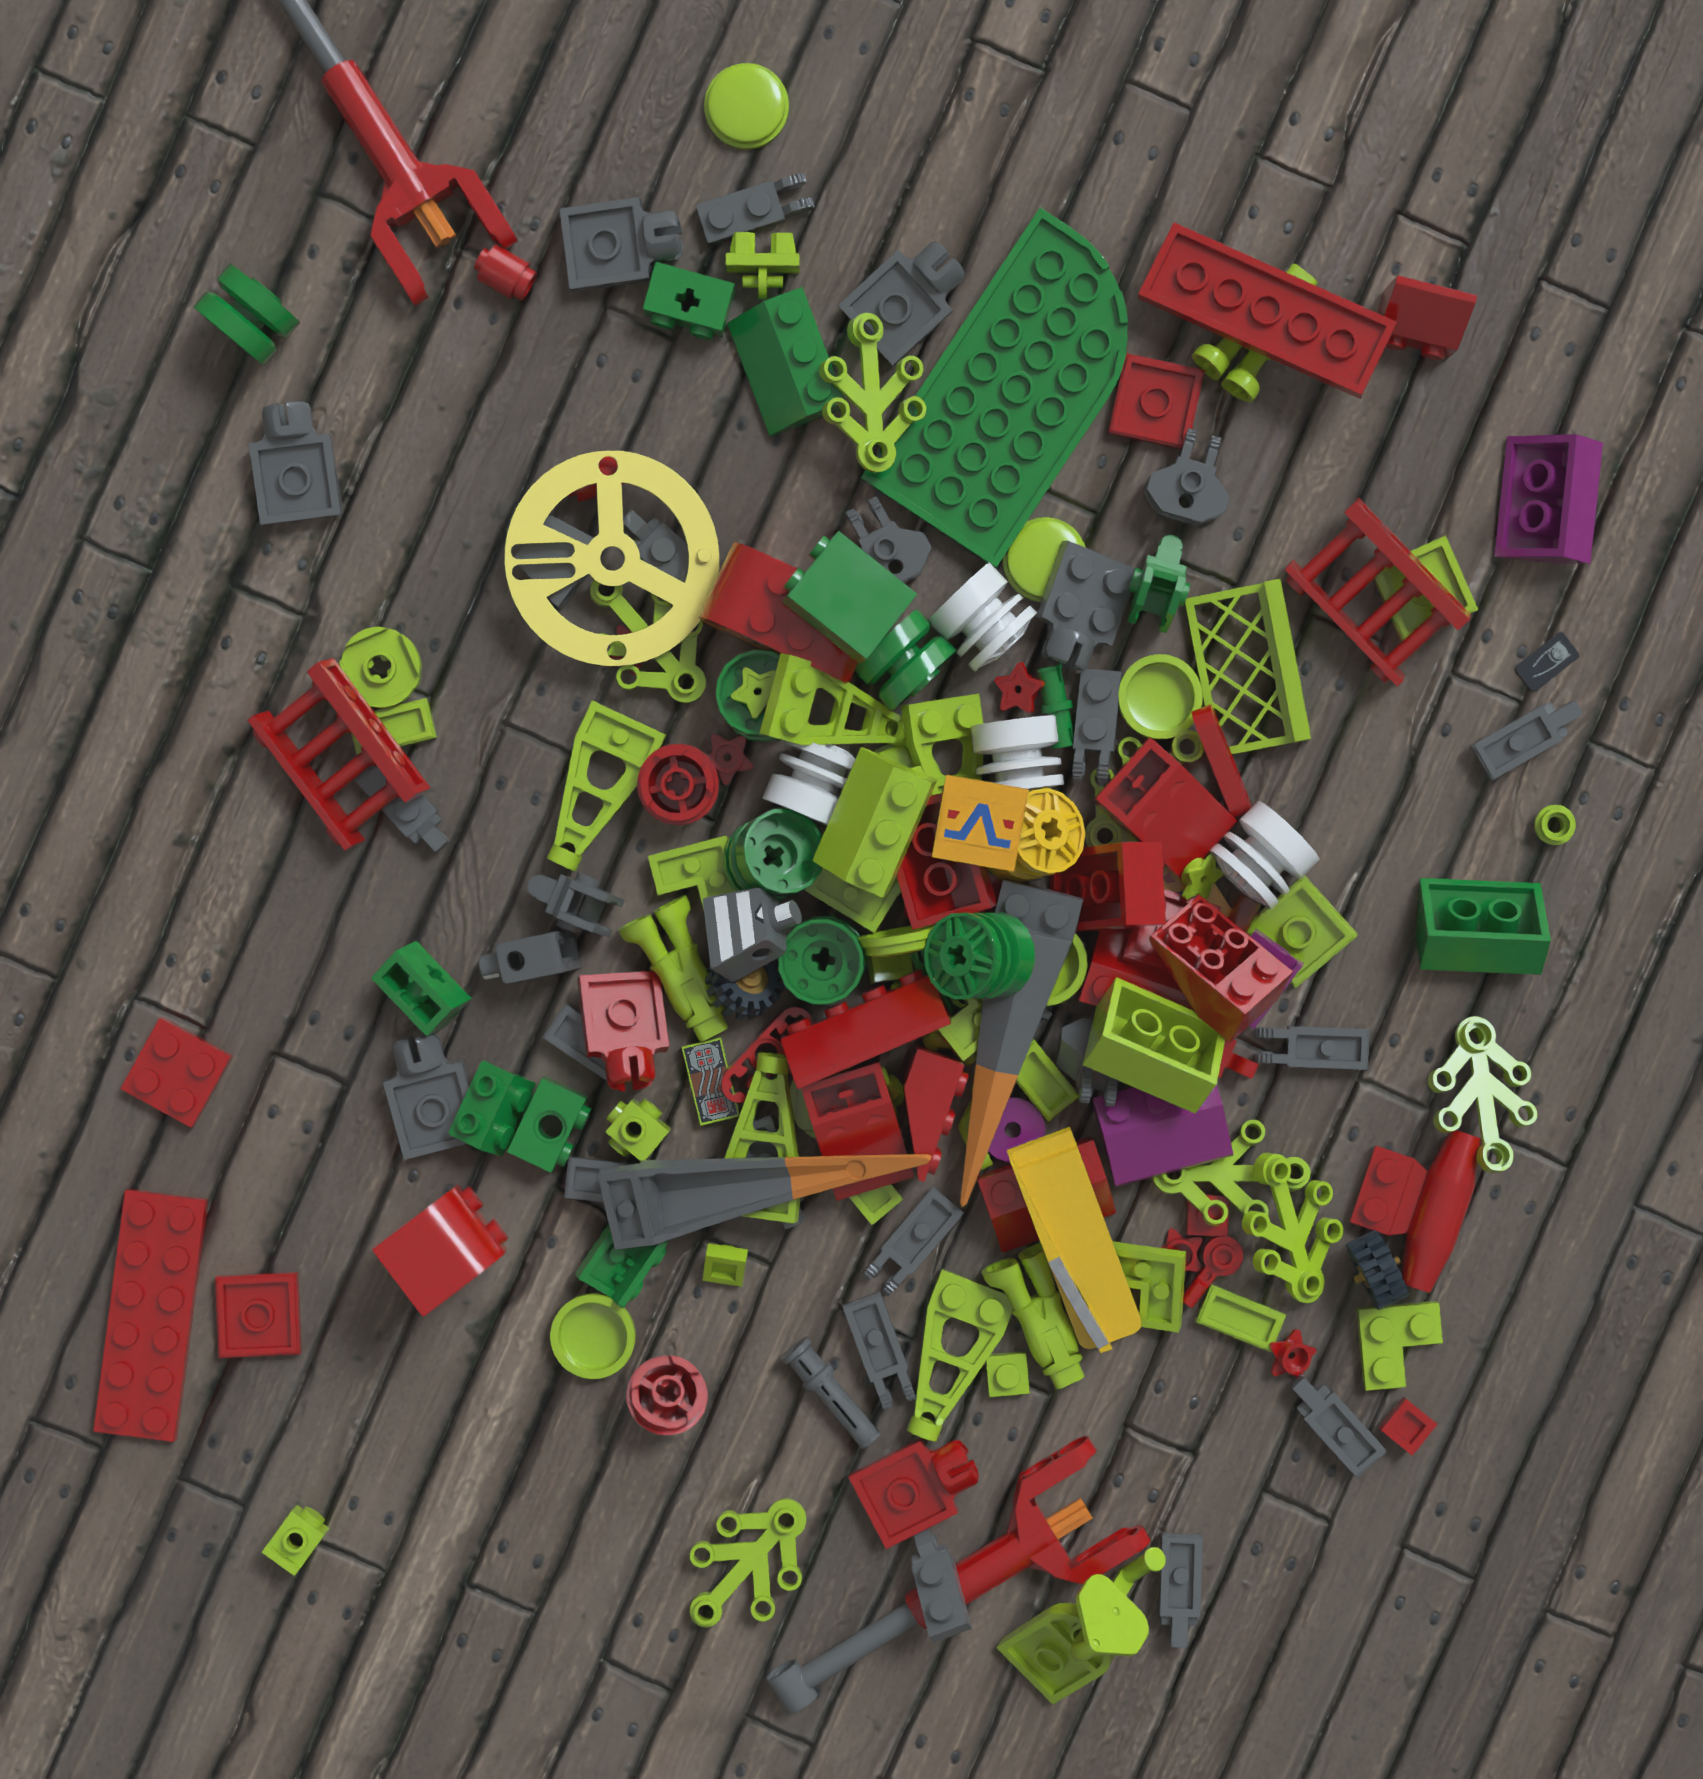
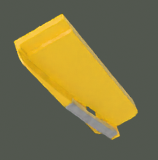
(1075, 1239)

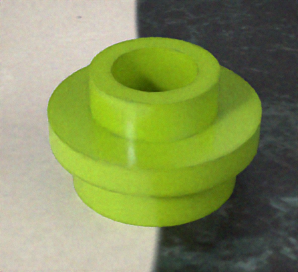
(1566, 820)

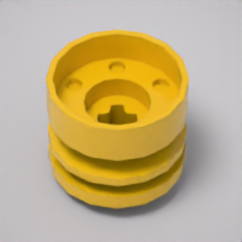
(1049, 838)

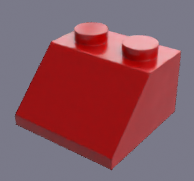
(1426, 316)

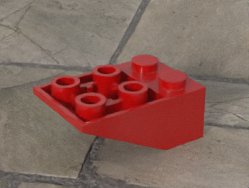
(1164, 804)
(1219, 967)
(928, 1094)
(856, 1118)

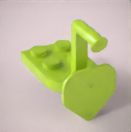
(1080, 1640)

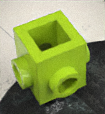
(626, 1141)

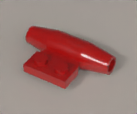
(1425, 1204)

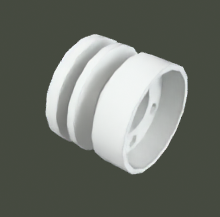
(982, 617)
(1017, 751)
(813, 782)
(1264, 855)

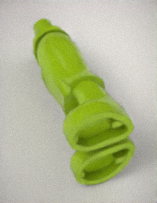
(1241, 379)
(679, 969)
(1040, 1315)

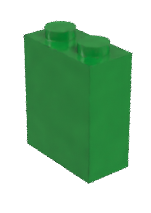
(847, 596)

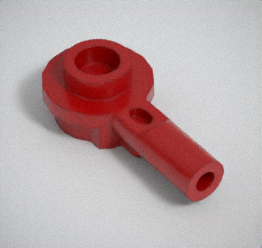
(1221, 1258)

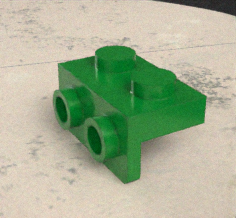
(492, 1109)
(619, 1271)

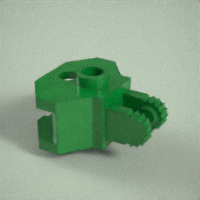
(1160, 584)

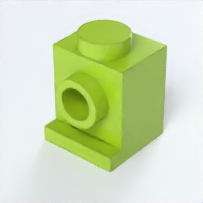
(287, 1553)

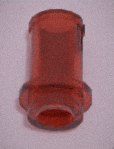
(1244, 912)

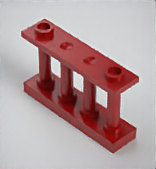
(1389, 552)
(377, 749)

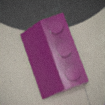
(1549, 498)
(1156, 1137)

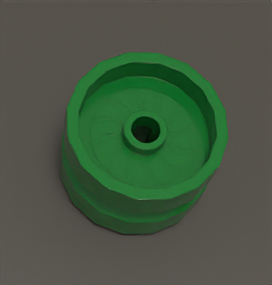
(247, 313)
(905, 661)

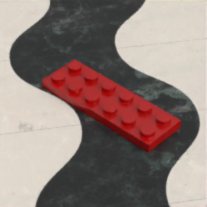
(1267, 310)
(150, 1315)

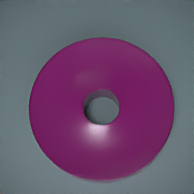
(1030, 1123)

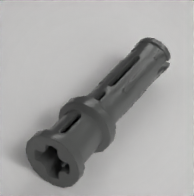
(819, 1378)

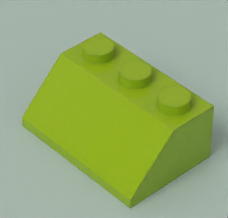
(874, 822)

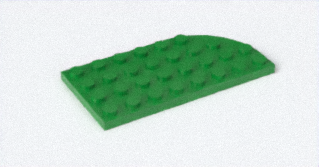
(1012, 392)

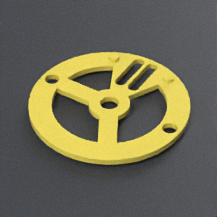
(687, 597)

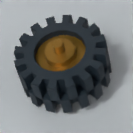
(749, 994)
(1377, 1270)

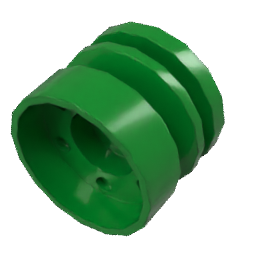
(731, 679)
(788, 840)
(979, 955)
(804, 973)

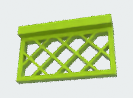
(1282, 658)

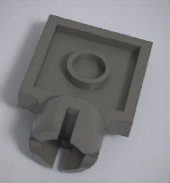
(616, 242)
(906, 298)
(294, 467)
(1082, 604)
(425, 1095)

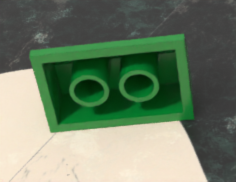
(783, 359)
(1481, 926)

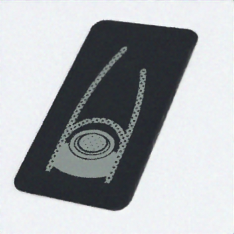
(1547, 661)

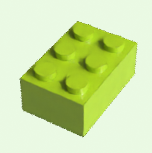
(1154, 1046)

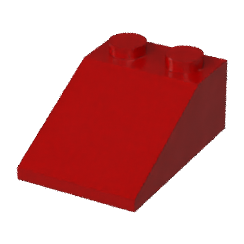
(1119, 886)

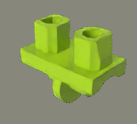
(781, 260)

